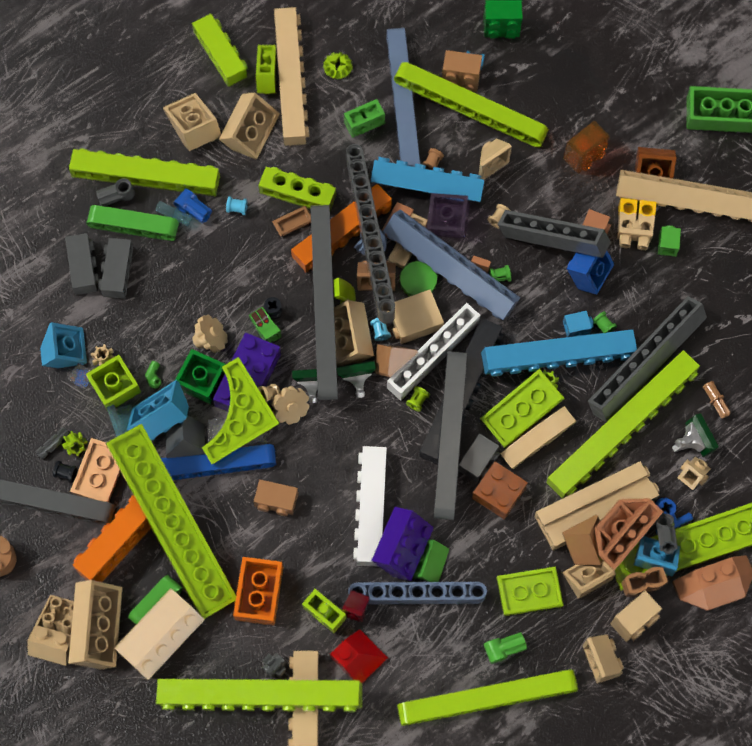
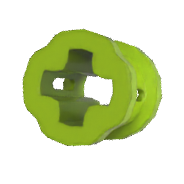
(417, 399)

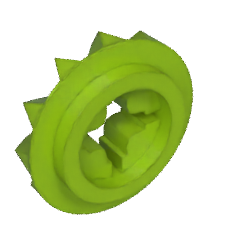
(344, 68)

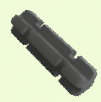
(52, 443)

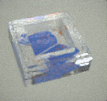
(79, 376)

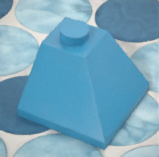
(63, 346)

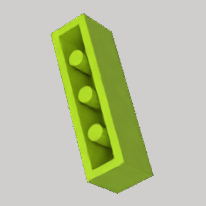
(220, 50)

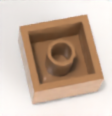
(462, 69)

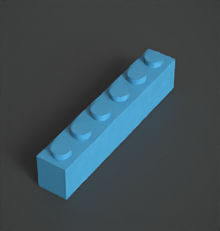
(426, 180)

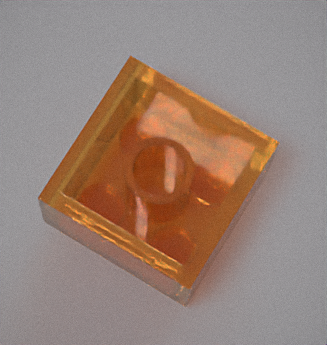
(586, 147)

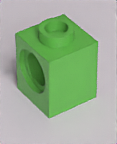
(669, 241)

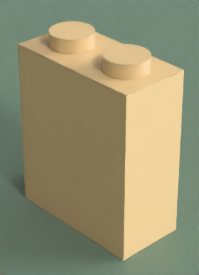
(416, 317)

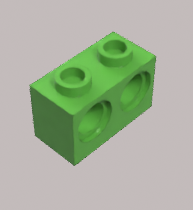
(364, 118)

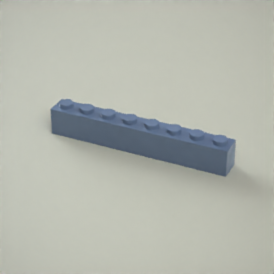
(451, 265)

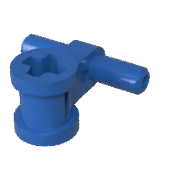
(671, 510)

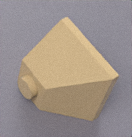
(494, 157)

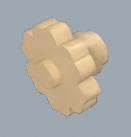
(209, 334)
(290, 405)

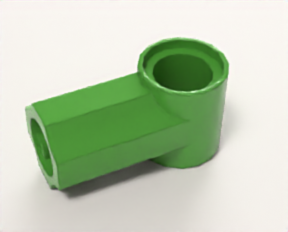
(499, 649)

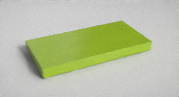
(522, 408)

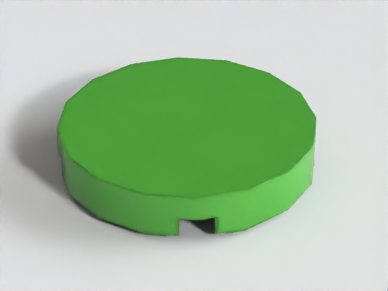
(417, 278)

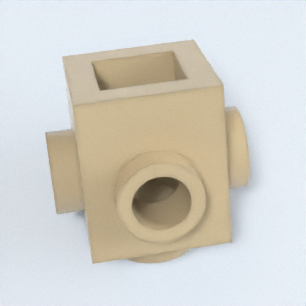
(694, 472)

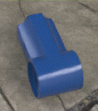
(189, 203)

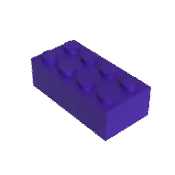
(259, 360)

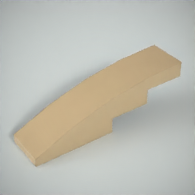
(538, 437)

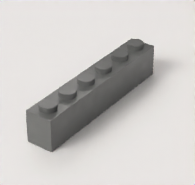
(554, 233)

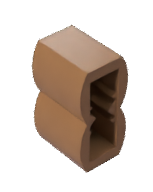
(648, 581)

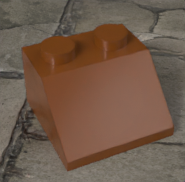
(656, 162)

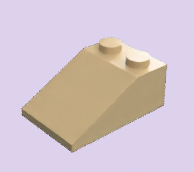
(193, 121)

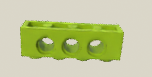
(286, 192)

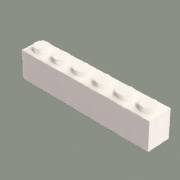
(433, 351)
(371, 503)

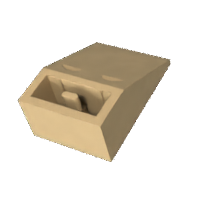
(52, 631)

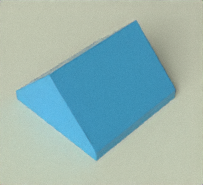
(650, 556)

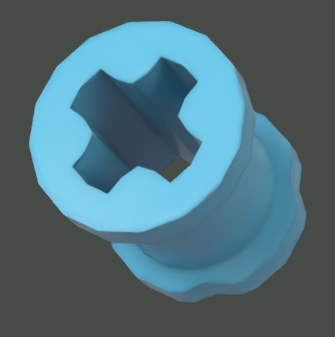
(236, 205)
(380, 330)

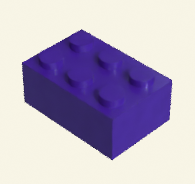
(402, 543)

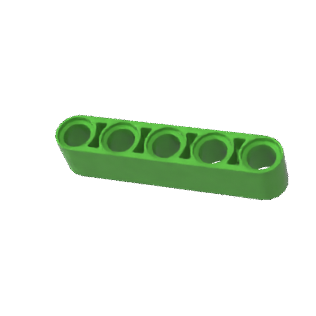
(132, 222)

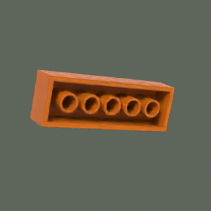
(113, 543)

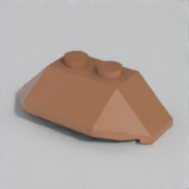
(624, 528)
(716, 583)

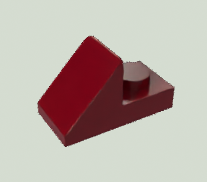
(355, 606)

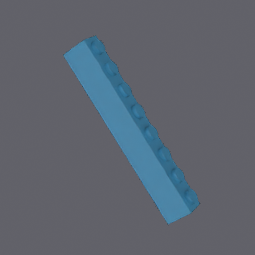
(558, 352)

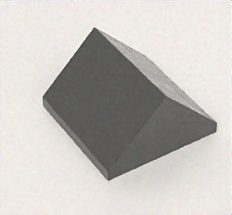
(185, 439)

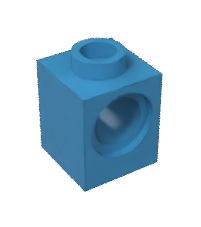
(577, 324)

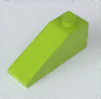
(266, 69)

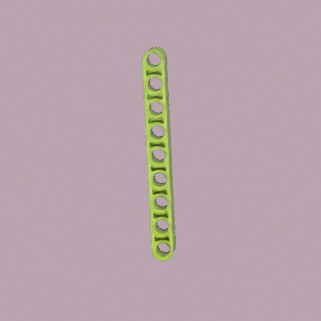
(471, 104)
(487, 697)

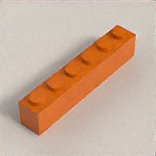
(343, 227)

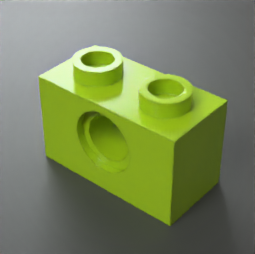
(324, 611)

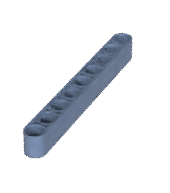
(402, 99)

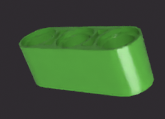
(153, 597)

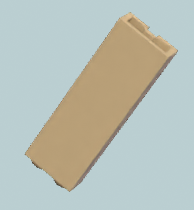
(593, 500)

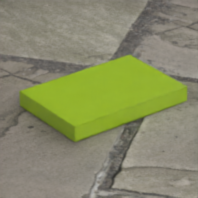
(529, 591)

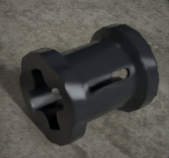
(273, 302)
(64, 471)

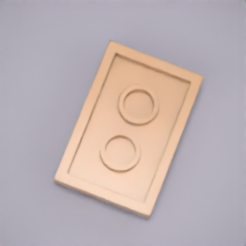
(96, 473)

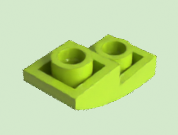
(343, 290)

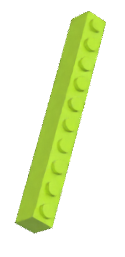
(623, 424)
(259, 694)

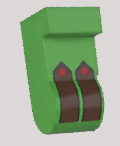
(264, 325)

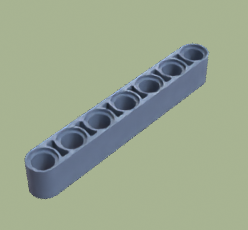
(426, 587)

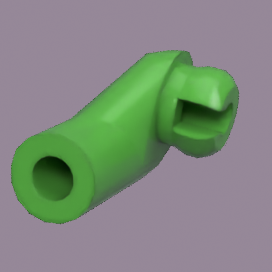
(151, 376)

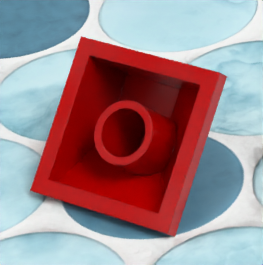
(358, 656)

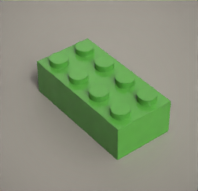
(719, 109)

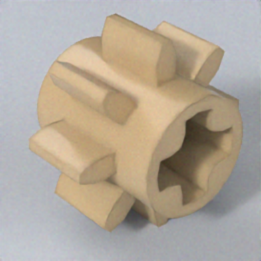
(102, 351)

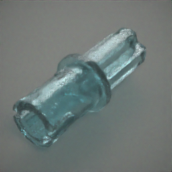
(170, 211)

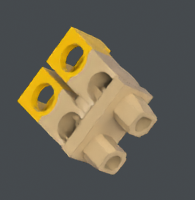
(635, 229)

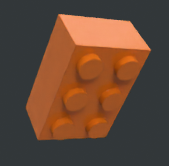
(258, 591)

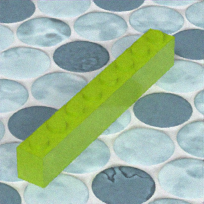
(144, 172)

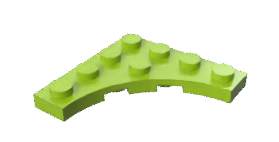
(247, 414)

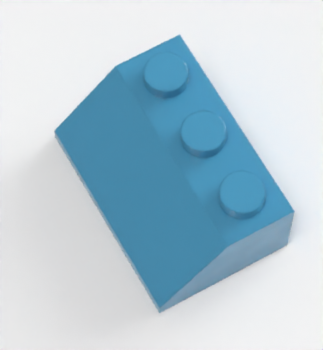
(160, 410)

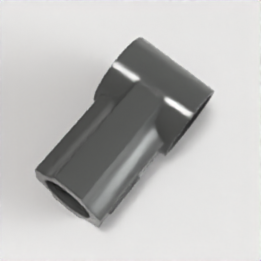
(113, 193)
(666, 533)

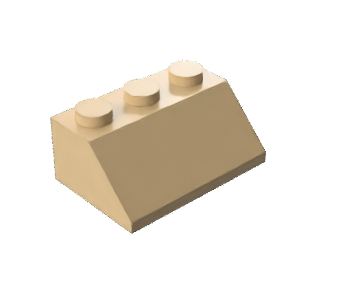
(249, 125)
(352, 333)

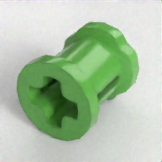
(501, 274)
(604, 323)

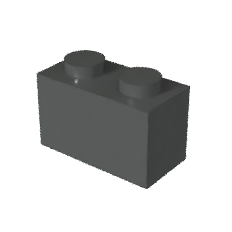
(478, 458)

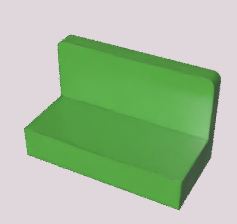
(431, 562)

